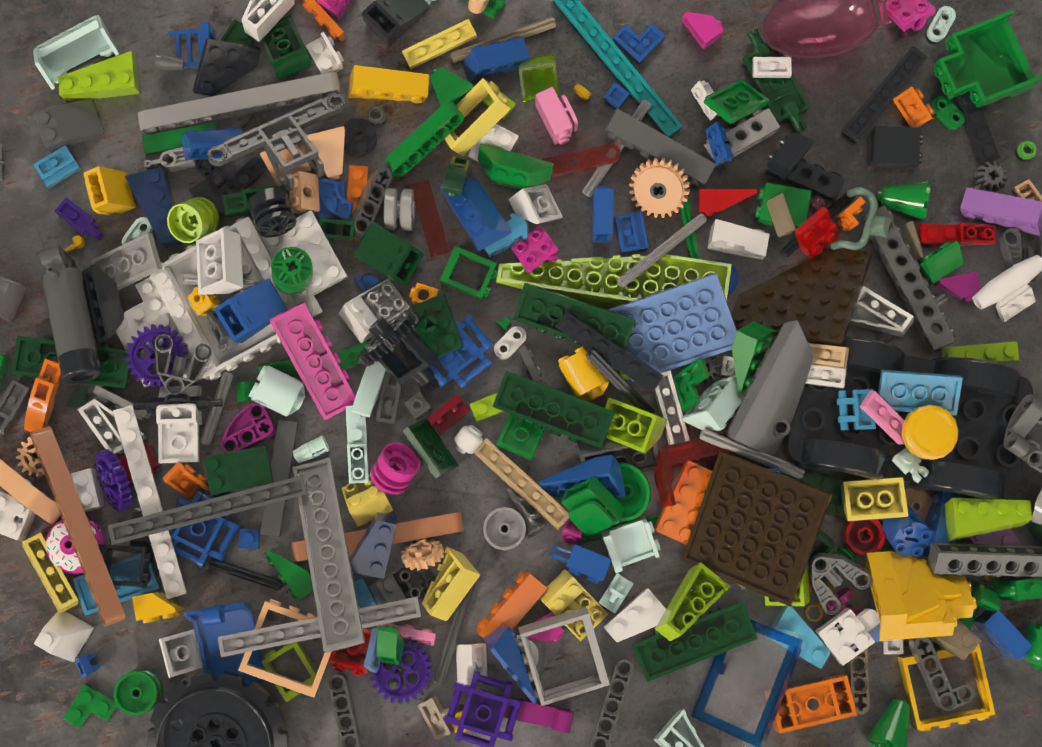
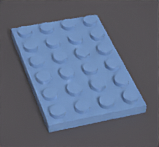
(680, 324)

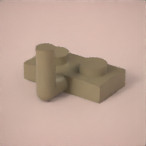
(434, 717)

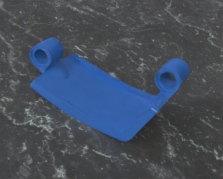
(221, 621)

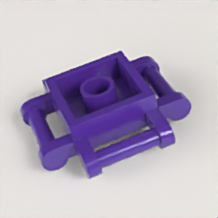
(483, 711)

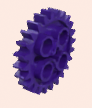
(144, 366)
(113, 480)
(418, 666)

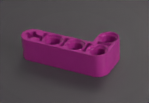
(549, 716)

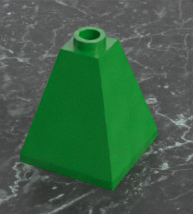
(449, 86)

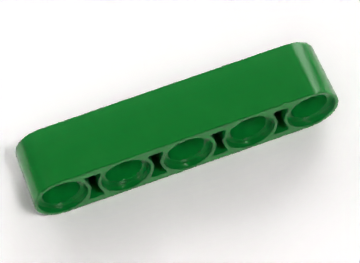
(424, 139)

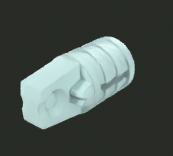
(311, 449)

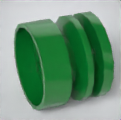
(296, 280)

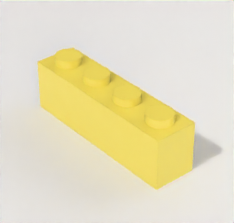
(50, 575)

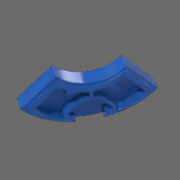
(333, 200)

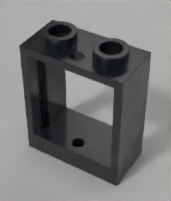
(146, 560)

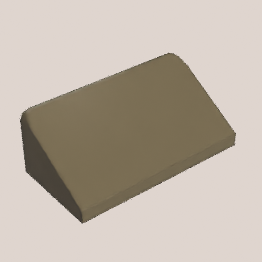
(780, 215)
(911, 237)

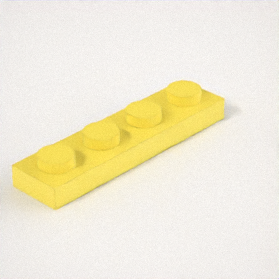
(439, 44)

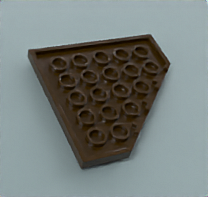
(815, 293)

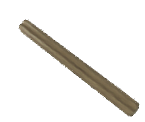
(522, 32)

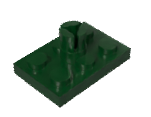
(438, 325)
(430, 448)

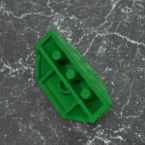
(513, 169)

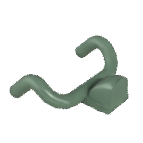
(874, 224)

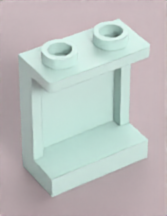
(630, 543)

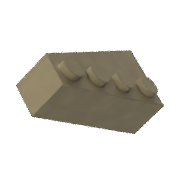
(960, 643)

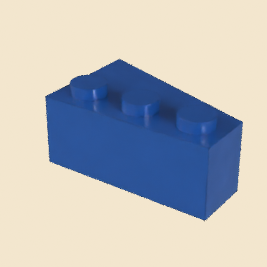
(495, 58)
(936, 519)

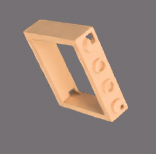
(275, 678)

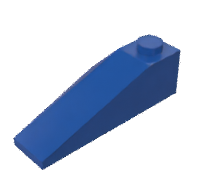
(604, 468)
(506, 650)

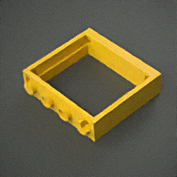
(960, 717)

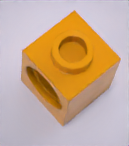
(415, 291)

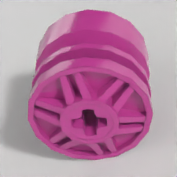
(395, 468)

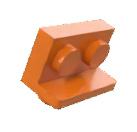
(913, 107)
(846, 219)

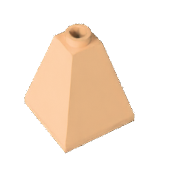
(330, 150)

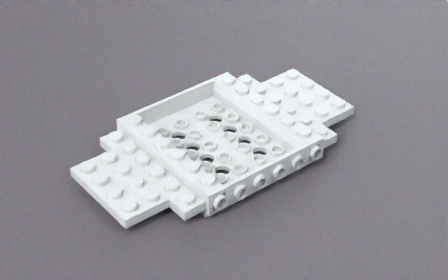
(167, 301)

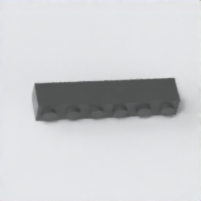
(657, 145)

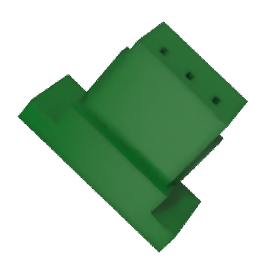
(504, 323)

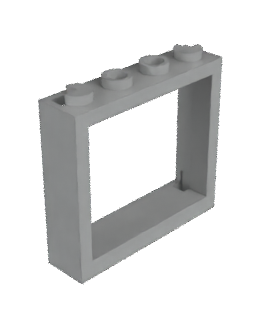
(573, 688)

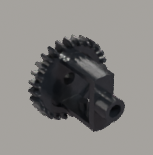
(386, 335)

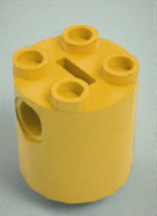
(583, 376)

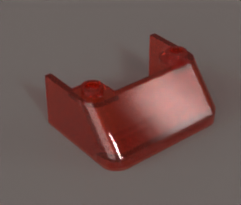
(675, 456)

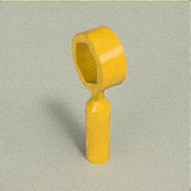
(818, 607)

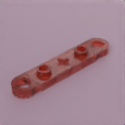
(587, 158)

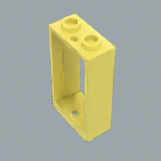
(484, 122)

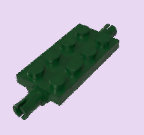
(784, 94)

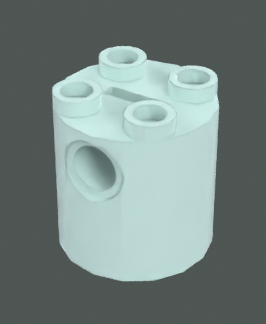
(278, 391)

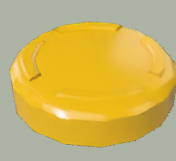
(930, 432)

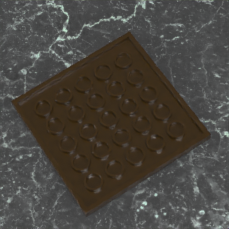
(757, 527)

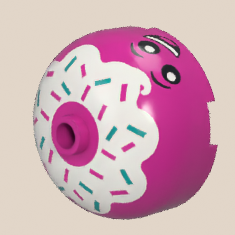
(61, 551)

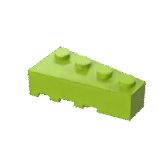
(102, 80)
(982, 516)
(691, 600)

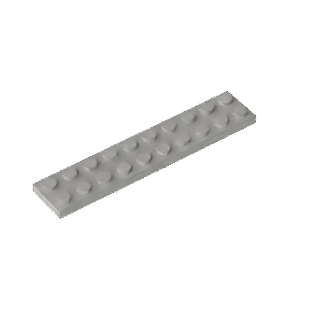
(329, 557)

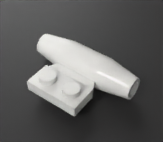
(1010, 289)

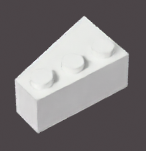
(738, 240)

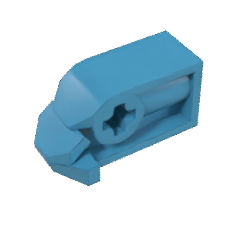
(519, 230)

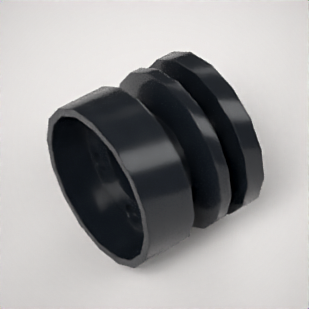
(272, 212)

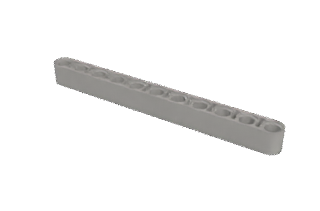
(238, 103)

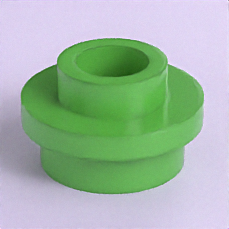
(1030, 146)

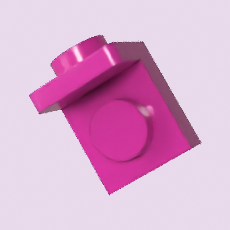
(571, 533)

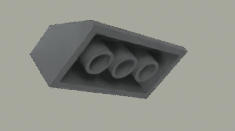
(622, 453)

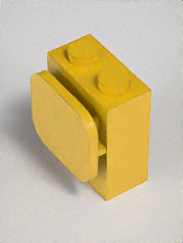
(108, 191)

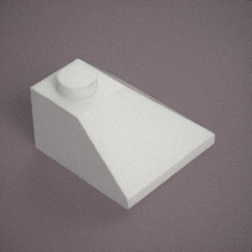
(535, 204)
(64, 636)

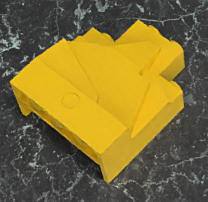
(914, 599)

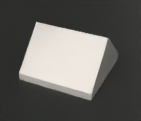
(181, 653)

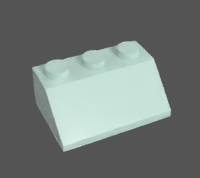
(716, 405)

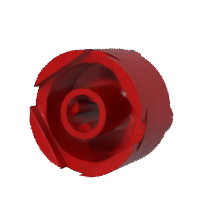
(872, 530)

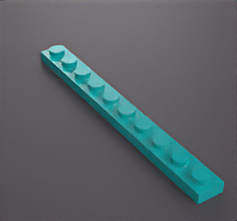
(619, 65)

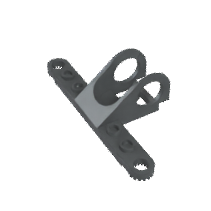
(282, 134)

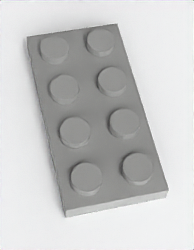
(130, 261)

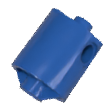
(907, 534)

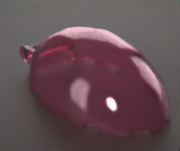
(821, 26)

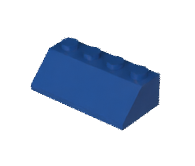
(478, 215)

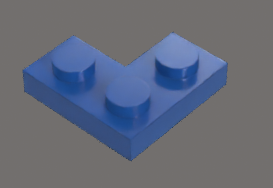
(638, 46)

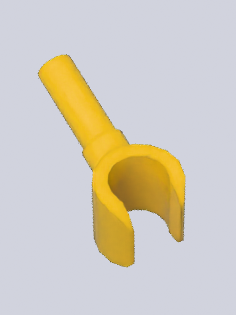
(78, 243)

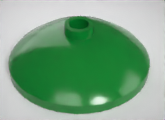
(639, 498)

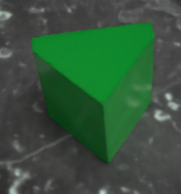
(243, 390)

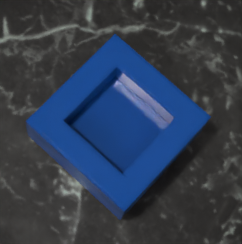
(616, 95)
(249, 538)

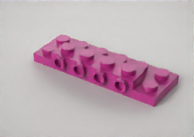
(314, 360)

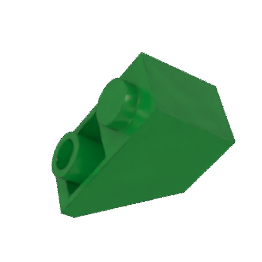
(389, 645)

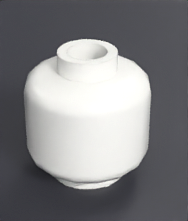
(468, 439)

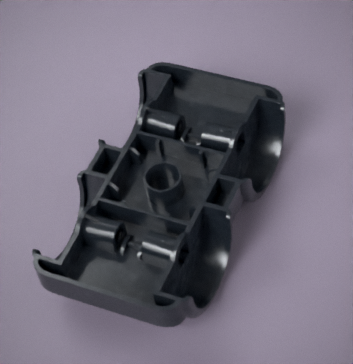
(976, 464)

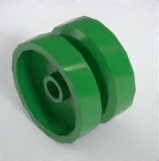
(126, 692)

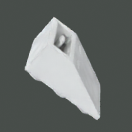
(370, 306)

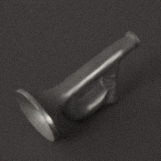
(532, 526)

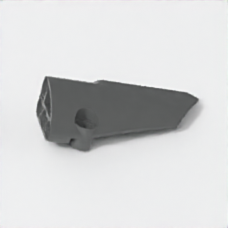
(773, 392)

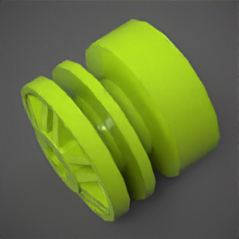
(193, 219)

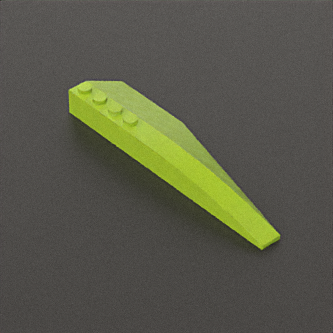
(596, 278)

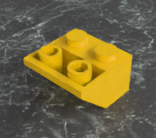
(153, 605)

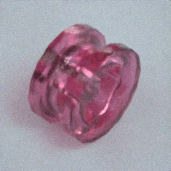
(817, 203)

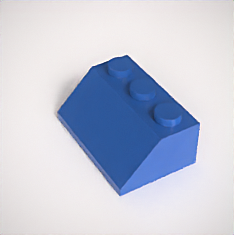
(198, 144)

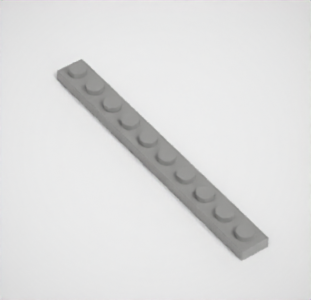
(310, 628)

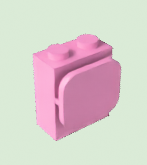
(556, 115)

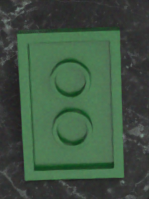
(736, 101)

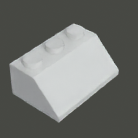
(219, 263)

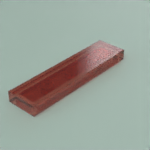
(430, 218)

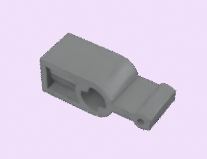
(178, 161)

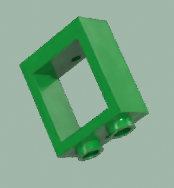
(451, 266)

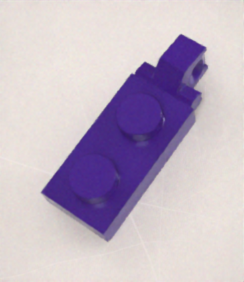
(78, 219)

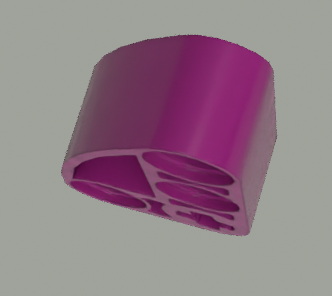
(246, 422)

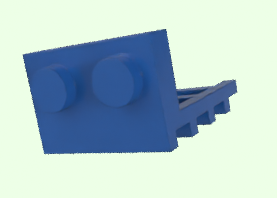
(204, 33)

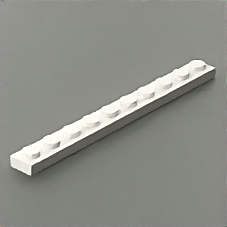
(149, 499)

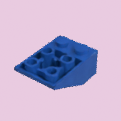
(250, 311)

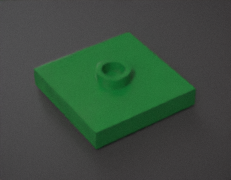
(520, 437)

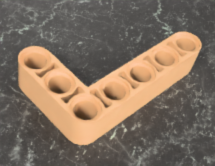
(28, 494)

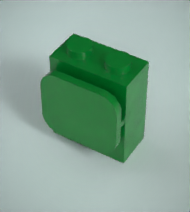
(796, 200)
(592, 506)

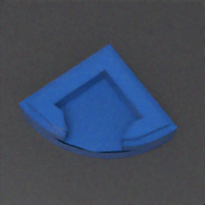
(366, 282)

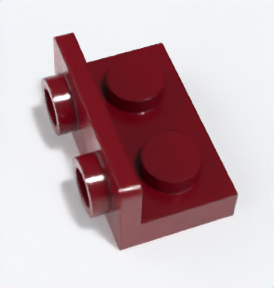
(448, 414)

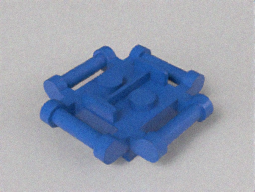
(460, 360)
(202, 535)

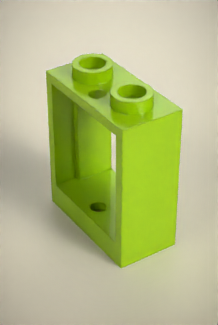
(272, 655)

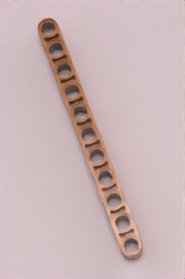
(77, 526)

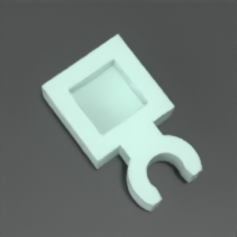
(910, 463)

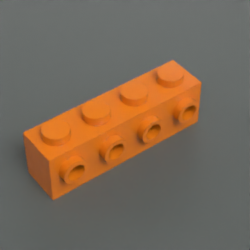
(514, 604)

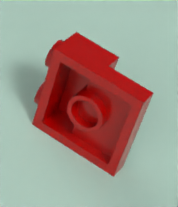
(816, 233)
(352, 657)

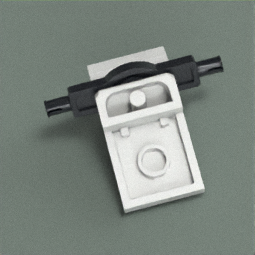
(178, 422)

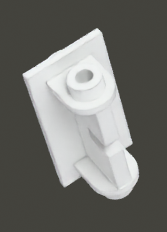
(699, 92)

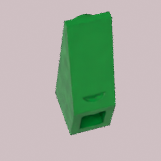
(294, 575)

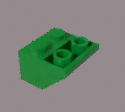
(941, 262)

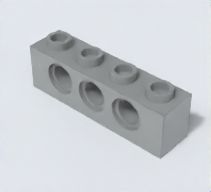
(768, 127)

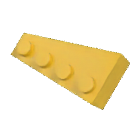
(387, 84)

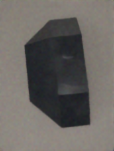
(102, 302)

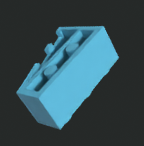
(812, 648)

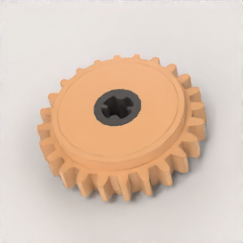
(650, 178)

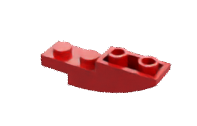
(963, 233)

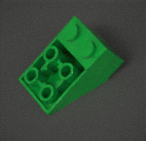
(749, 350)

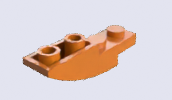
(42, 396)

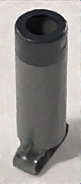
(69, 317)

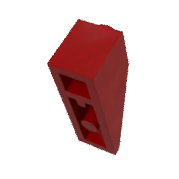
(719, 199)

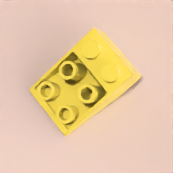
(566, 595)

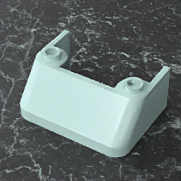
(72, 48)

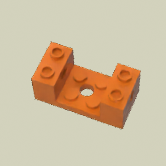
(833, 700)

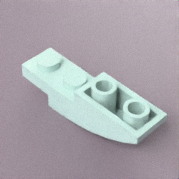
(357, 447)

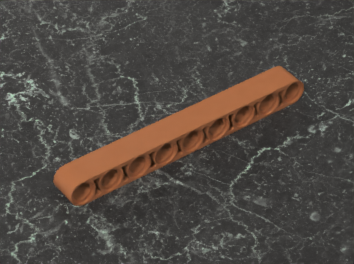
(404, 532)

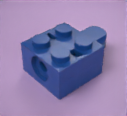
(584, 562)

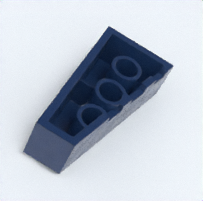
(156, 200)

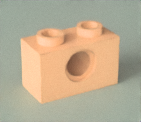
(305, 193)

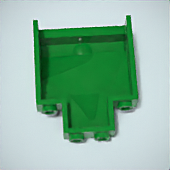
(985, 63)

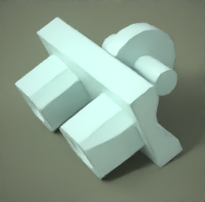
(615, 593)

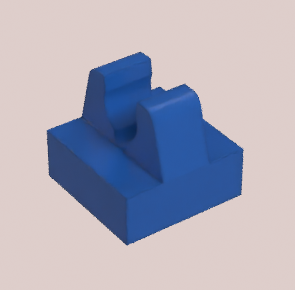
(84, 666)

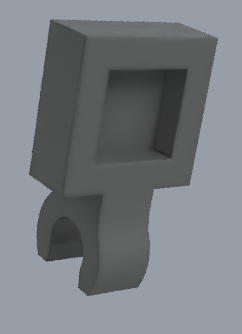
(218, 329)

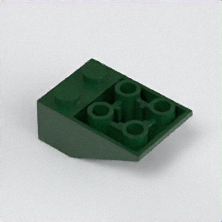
(388, 254)

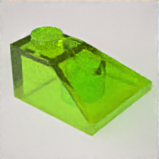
(538, 75)

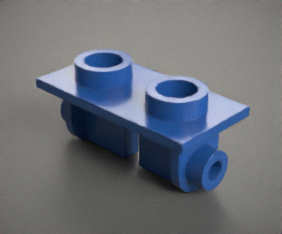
(717, 136)

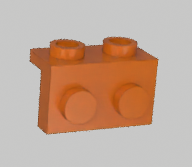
(185, 480)

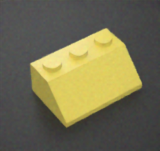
(874, 499)

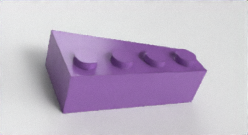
(1003, 210)

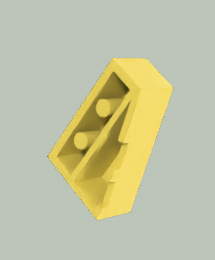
(451, 585)

